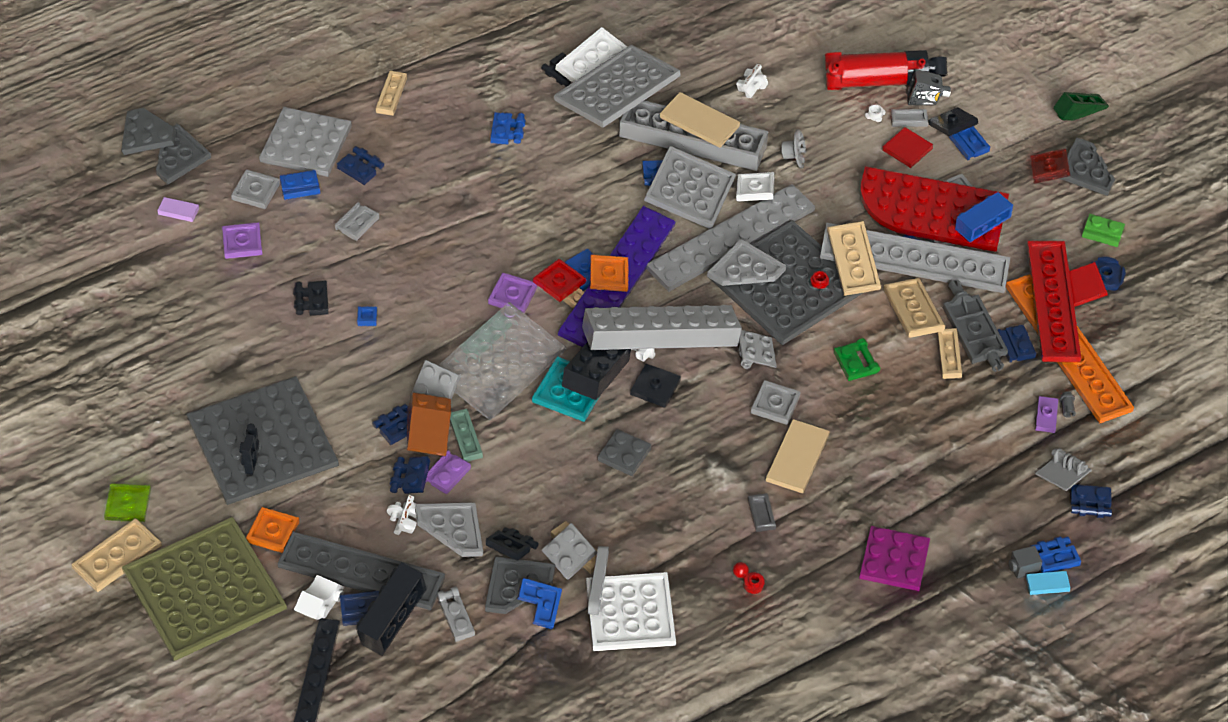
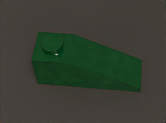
(1078, 105)

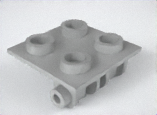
(756, 349)
(1063, 470)

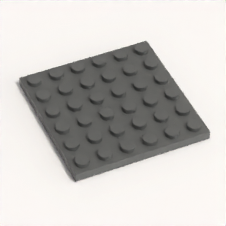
(791, 302)
(287, 434)

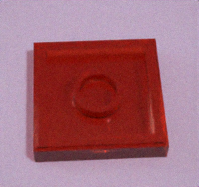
(1050, 165)

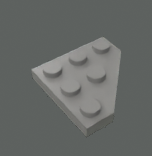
(745, 265)
(453, 525)

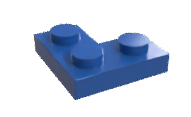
(545, 598)

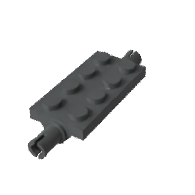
(975, 327)

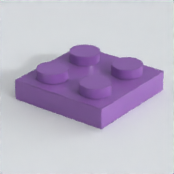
(242, 240)
(512, 290)

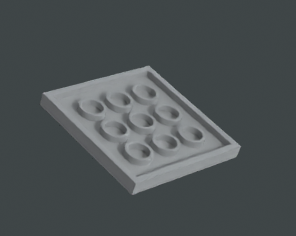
(305, 141)
(690, 187)

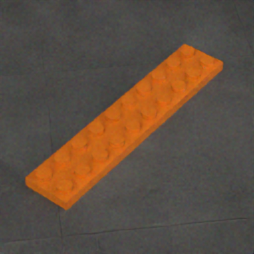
(1089, 375)

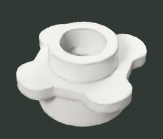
(875, 113)

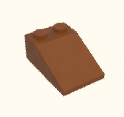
(428, 424)

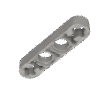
(598, 580)

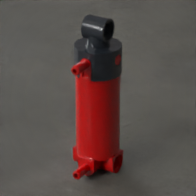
(879, 68)

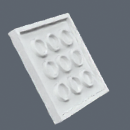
(590, 55)
(633, 613)

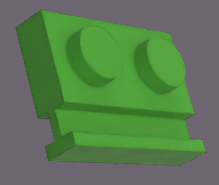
(1103, 230)

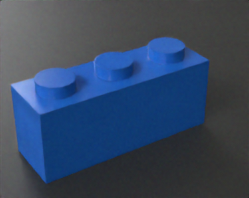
(983, 217)

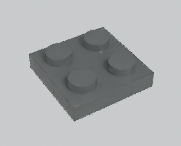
(624, 452)

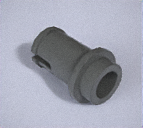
(1067, 401)

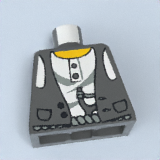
(926, 88)

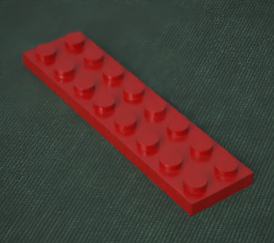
(1053, 301)

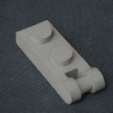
(455, 614)

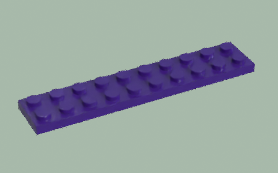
(640, 246)

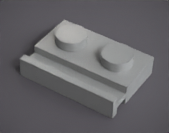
(357, 221)

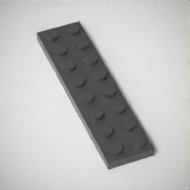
(350, 566)

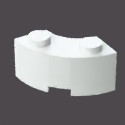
(319, 598)

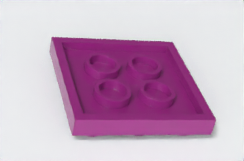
(895, 558)

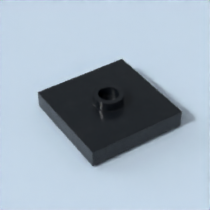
(953, 121)
(655, 385)

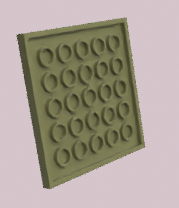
(203, 588)

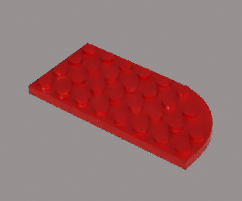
(923, 206)

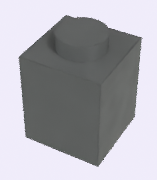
(1025, 561)

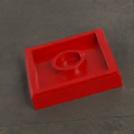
(907, 147)
(559, 280)
(1086, 284)

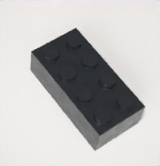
(594, 370)
(391, 608)

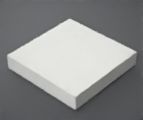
(755, 186)

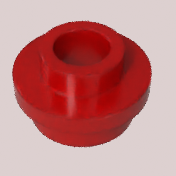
(819, 280)

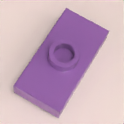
(1046, 414)

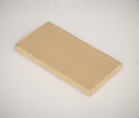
(699, 119)
(853, 258)
(914, 307)
(797, 456)
(105, 561)

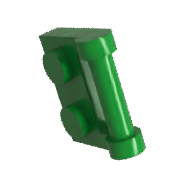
(851, 363)

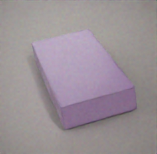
(178, 209)

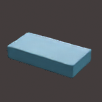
(1048, 582)

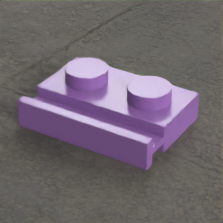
(447, 472)

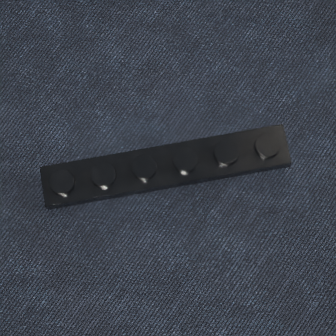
(317, 670)

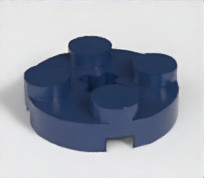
(1115, 271)

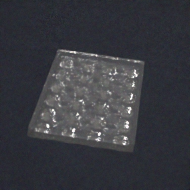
(501, 360)

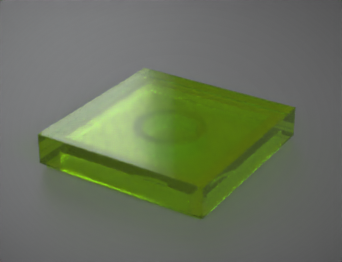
(127, 502)

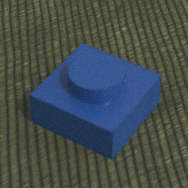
(367, 316)

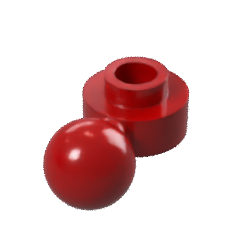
(741, 570)

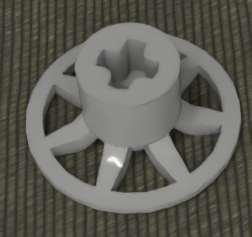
(793, 149)

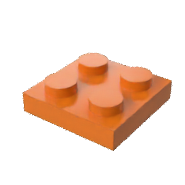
(609, 273)
(272, 529)

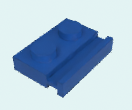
(970, 143)
(299, 184)

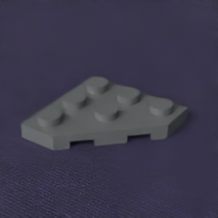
(145, 132)
(181, 157)
(1088, 168)
(507, 579)

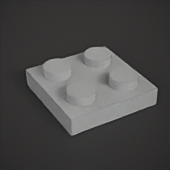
(255, 189)
(436, 381)
(775, 402)
(569, 551)

